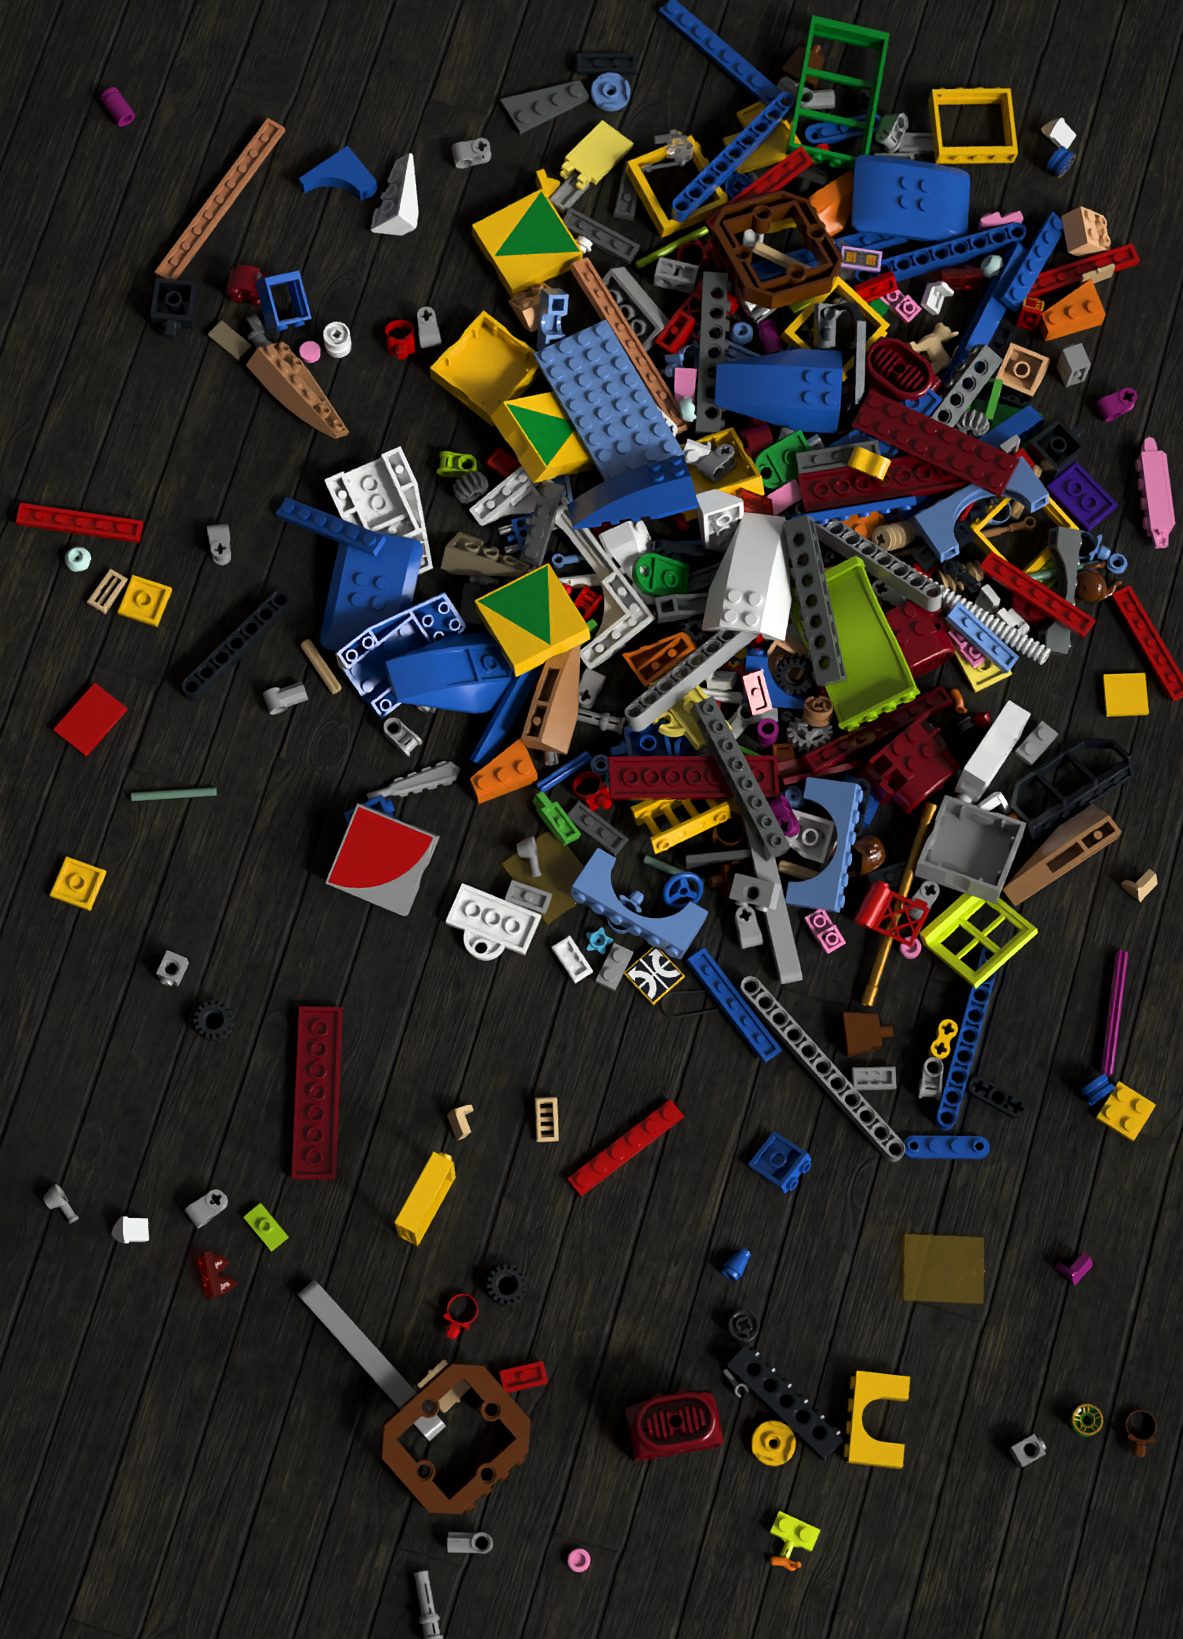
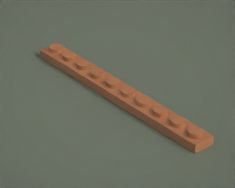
(220, 200)
(609, 310)

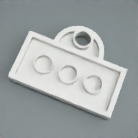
(491, 922)

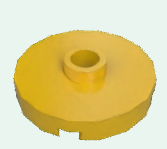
(773, 1431)

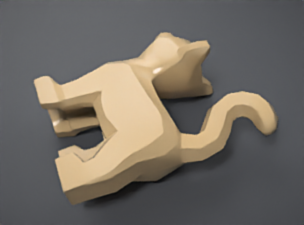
(932, 349)

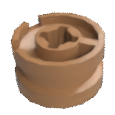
(818, 711)

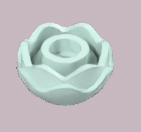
(991, 265)
(687, 409)
(80, 564)

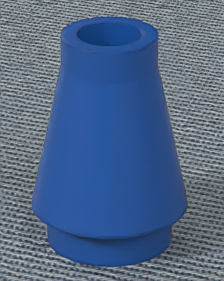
(735, 1265)

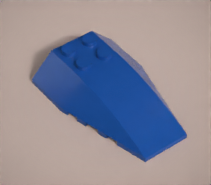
(785, 389)
(649, 490)

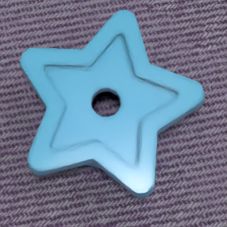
(593, 937)

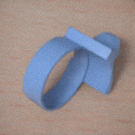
(675, 360)
(978, 511)
(1102, 552)
(635, 899)

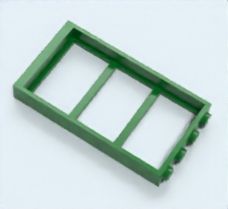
(852, 35)

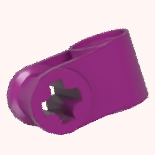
(1114, 405)
(783, 813)

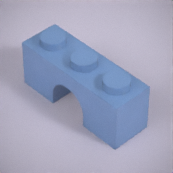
(552, 306)

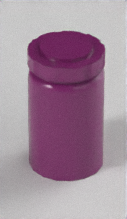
(117, 106)
(769, 337)
(767, 732)

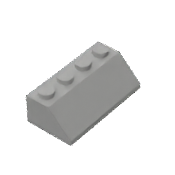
(636, 306)

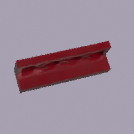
(795, 770)

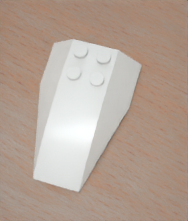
(383, 499)
(752, 581)

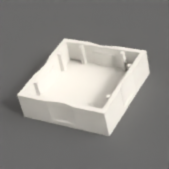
(992, 752)

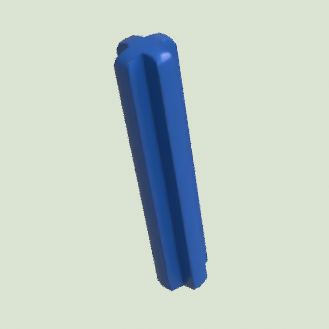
(564, 771)

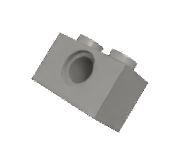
(1073, 364)
(767, 892)

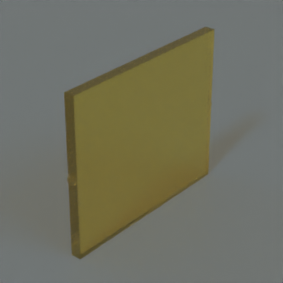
(558, 871)
(944, 1269)

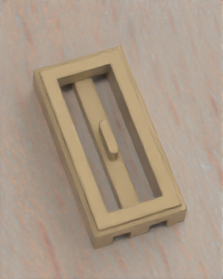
(98, 606)

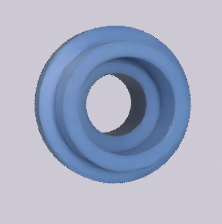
(1116, 558)
(600, 759)

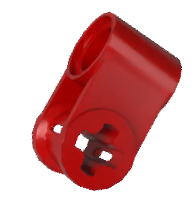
(588, 602)

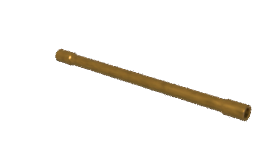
(925, 822)

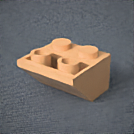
(1085, 232)
(527, 306)

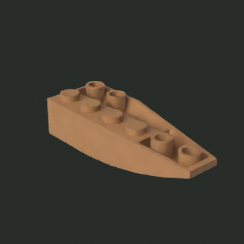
(295, 388)
(554, 704)
(1063, 851)

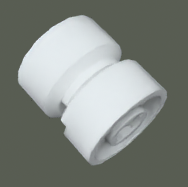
(337, 339)

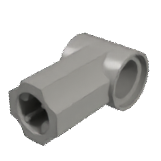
(279, 699)
(466, 1542)

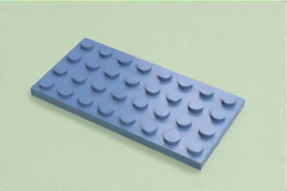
(606, 401)

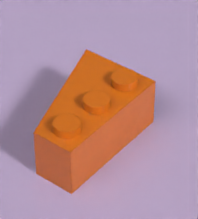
(1073, 313)
(660, 658)
(504, 773)

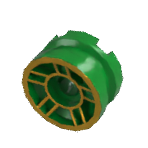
(1092, 1413)

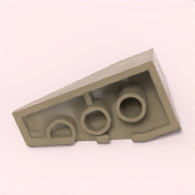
(470, 557)

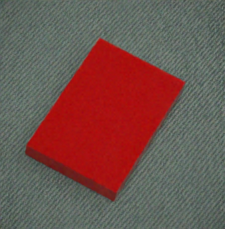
(90, 719)

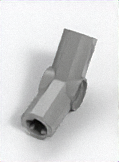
(815, 99)
(739, 723)

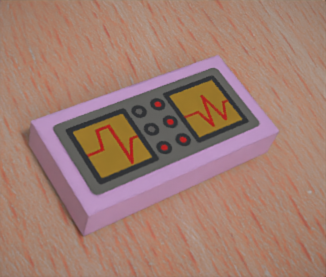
(861, 259)

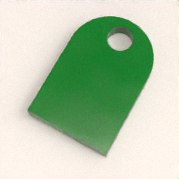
(781, 459)
(662, 575)

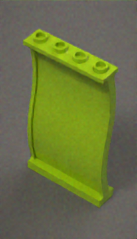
(870, 653)

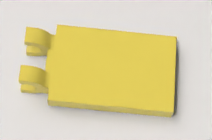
(596, 155)
(982, 675)

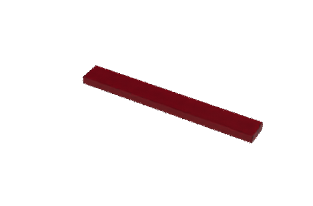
(876, 730)

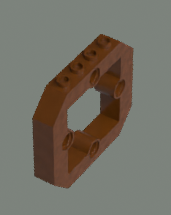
(758, 215)
(466, 1494)

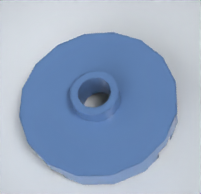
(610, 83)

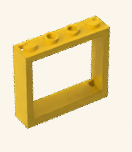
(968, 155)
(652, 205)
(848, 293)
(1052, 511)
(425, 1198)

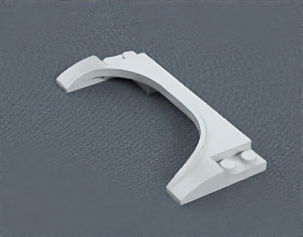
(623, 607)

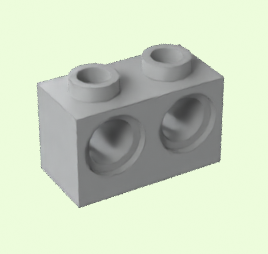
(676, 275)

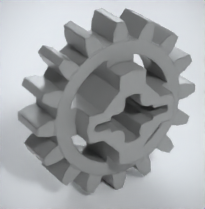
(808, 736)

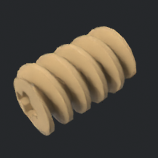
(893, 535)
(950, 580)

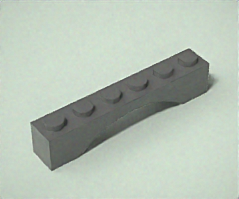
(1064, 550)
(679, 606)

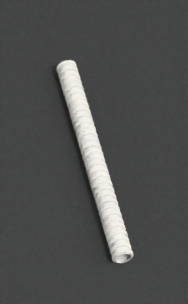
(1003, 631)

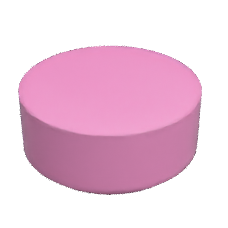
(310, 352)
(908, 952)
(578, 1560)

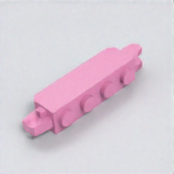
(1156, 493)

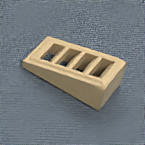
(546, 1100)

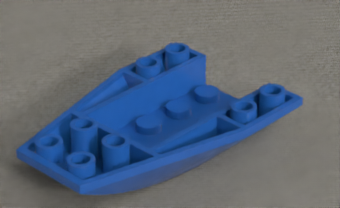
(401, 633)
(452, 674)

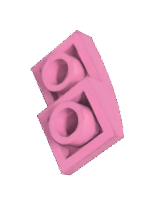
(994, 220)
(901, 306)
(685, 384)
(785, 497)
(967, 649)
(824, 931)

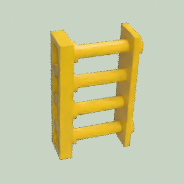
(649, 809)

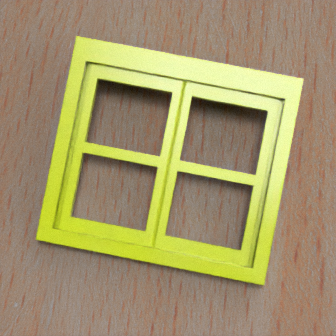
(956, 916)

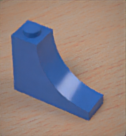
(341, 171)
(758, 658)

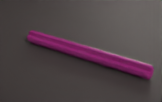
(1114, 1012)

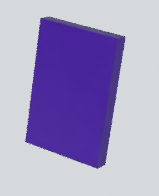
(1081, 497)

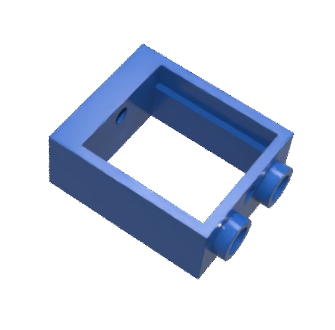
(297, 296)

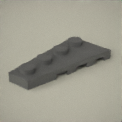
(542, 105)

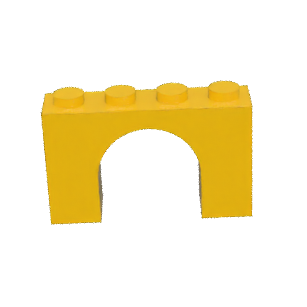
(861, 1447)

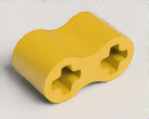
(868, 462)
(943, 1040)

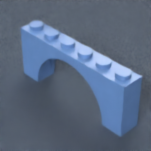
(938, 521)
(827, 888)
(669, 933)

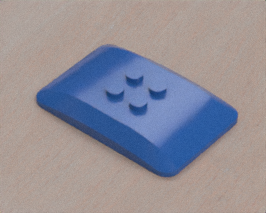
(909, 199)
(369, 588)

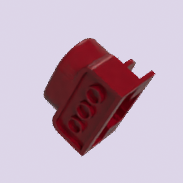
(898, 371)
(920, 637)
(910, 767)
(654, 1436)

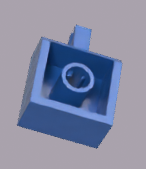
(635, 741)

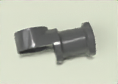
(257, 335)

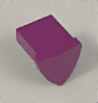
(1077, 1270)

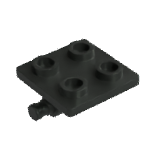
(471, 592)

